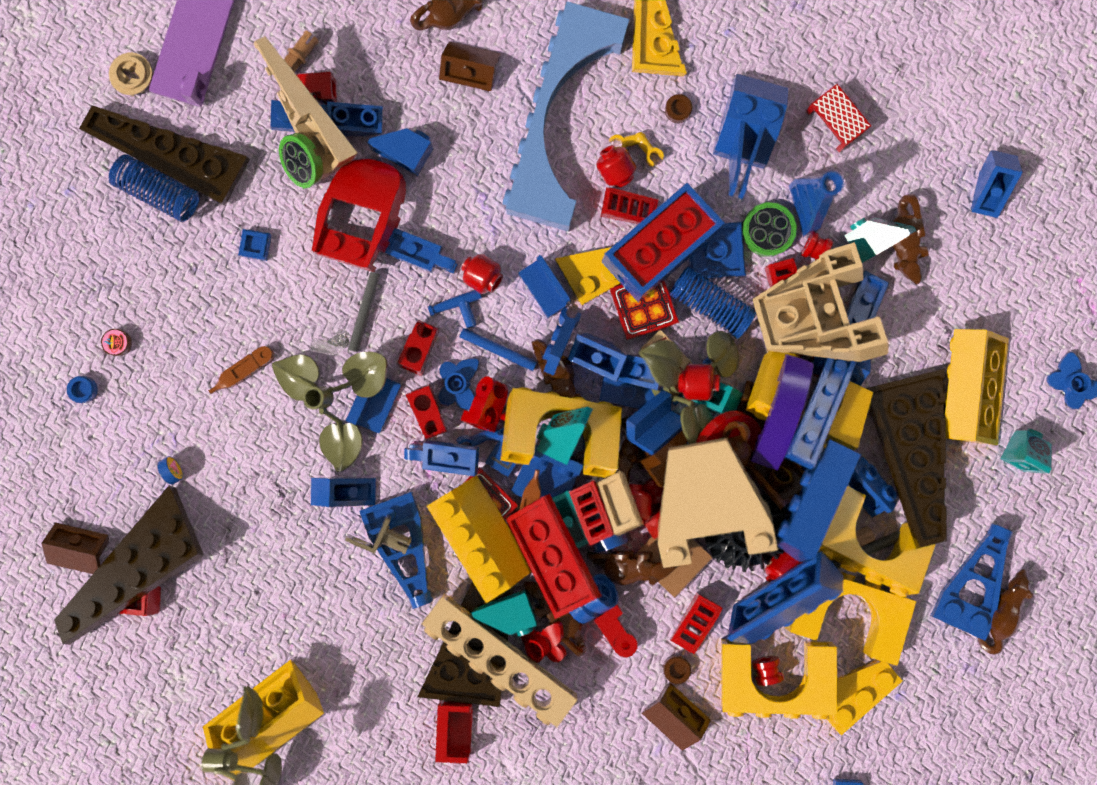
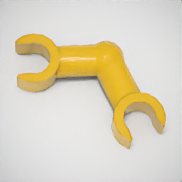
(641, 140)

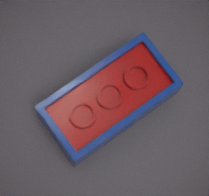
(662, 242)

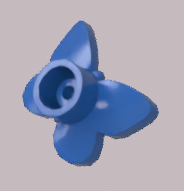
(1072, 381)
(458, 383)

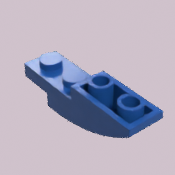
(351, 119)

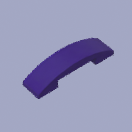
(784, 412)

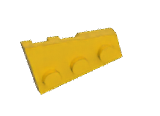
(653, 40)
(587, 274)
(861, 692)

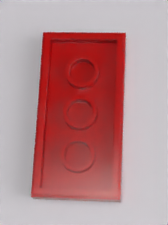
(552, 556)

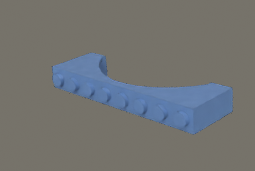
(581, 39)

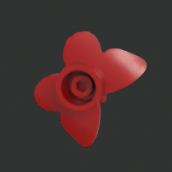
(545, 643)

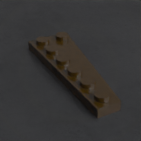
(187, 160)

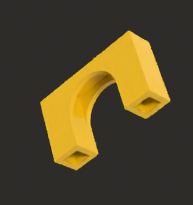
(530, 408)
(850, 415)
(902, 569)
(888, 625)
(813, 696)

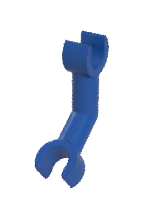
(481, 437)

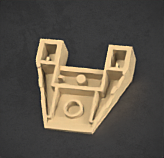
(809, 315)
(708, 496)

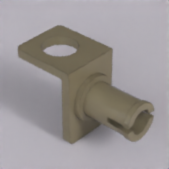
(385, 536)

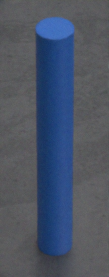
(498, 349)

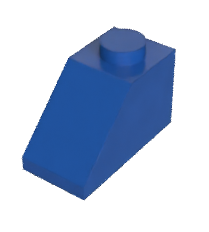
(403, 148)
(995, 183)
(598, 356)
(343, 491)

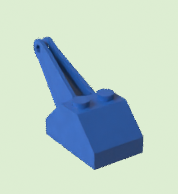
(750, 127)

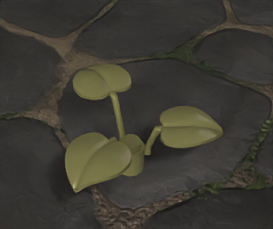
(664, 363)
(365, 374)
(248, 725)

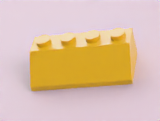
(975, 386)
(480, 538)
(288, 708)

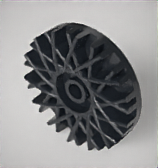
(733, 548)

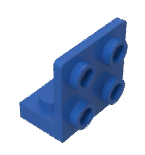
(553, 476)

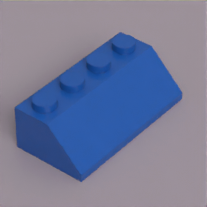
(817, 501)
(785, 600)

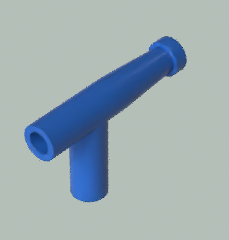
(461, 301)

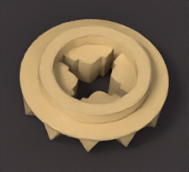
(130, 62)

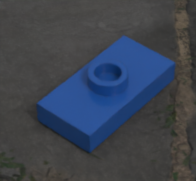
(624, 394)

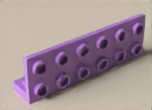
(191, 50)

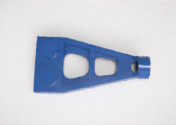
(813, 199)
(402, 512)
(963, 615)

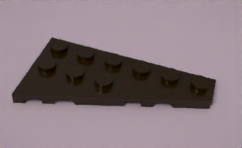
(914, 443)
(145, 558)
(453, 677)

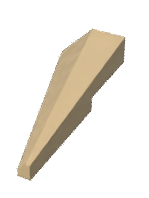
(306, 113)

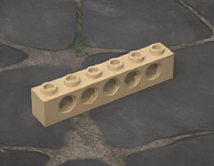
(548, 711)

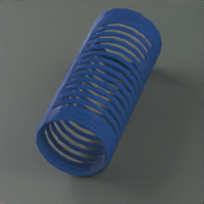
(136, 177)
(725, 317)

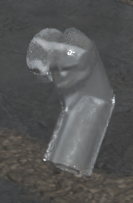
(334, 345)

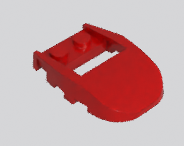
(369, 186)

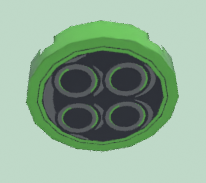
(300, 160)
(769, 229)

